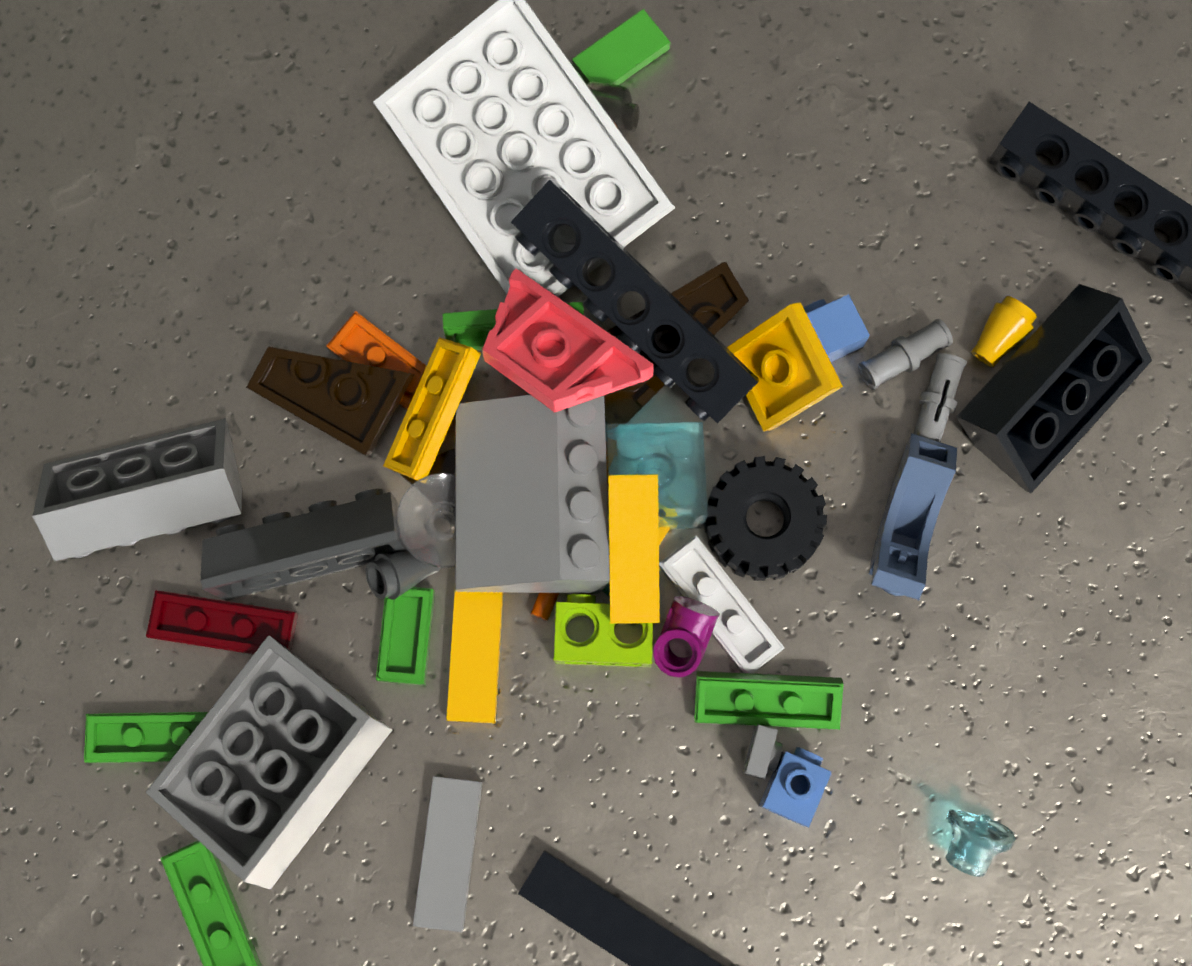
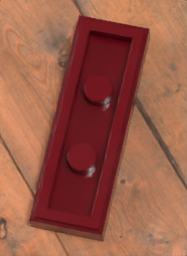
(218, 623)

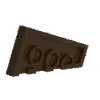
(713, 300)

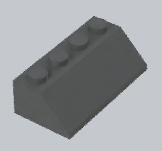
(300, 546)

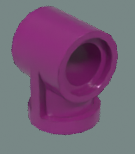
(688, 621)

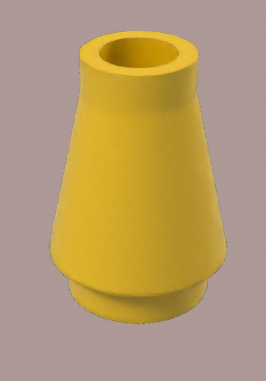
(1004, 329)

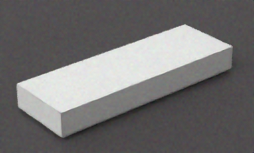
(739, 626)

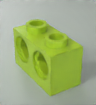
(602, 646)

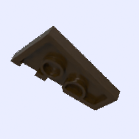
(331, 394)

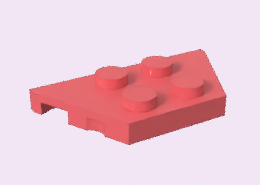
(557, 350)

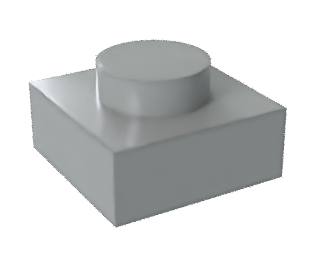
(762, 752)

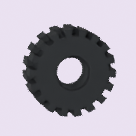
(757, 554)

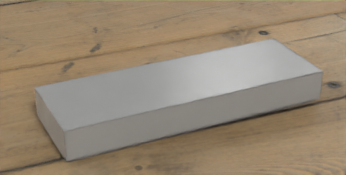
(447, 854)

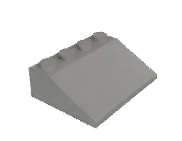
(530, 497)
(268, 764)

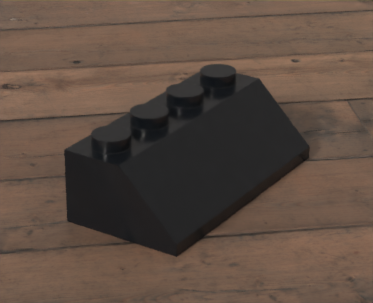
(1056, 386)

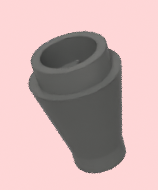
(396, 573)

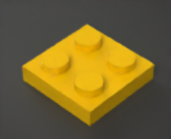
(789, 367)

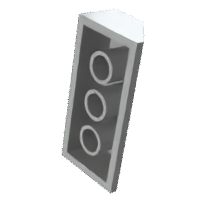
(138, 490)

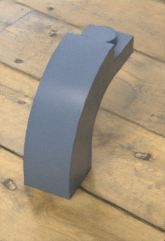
(910, 517)

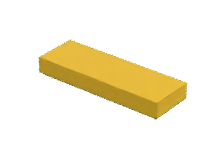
(432, 409)
(634, 548)
(475, 657)

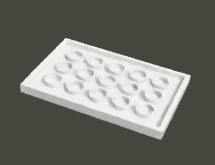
(500, 120)

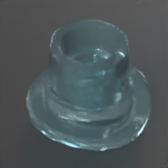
(976, 841)

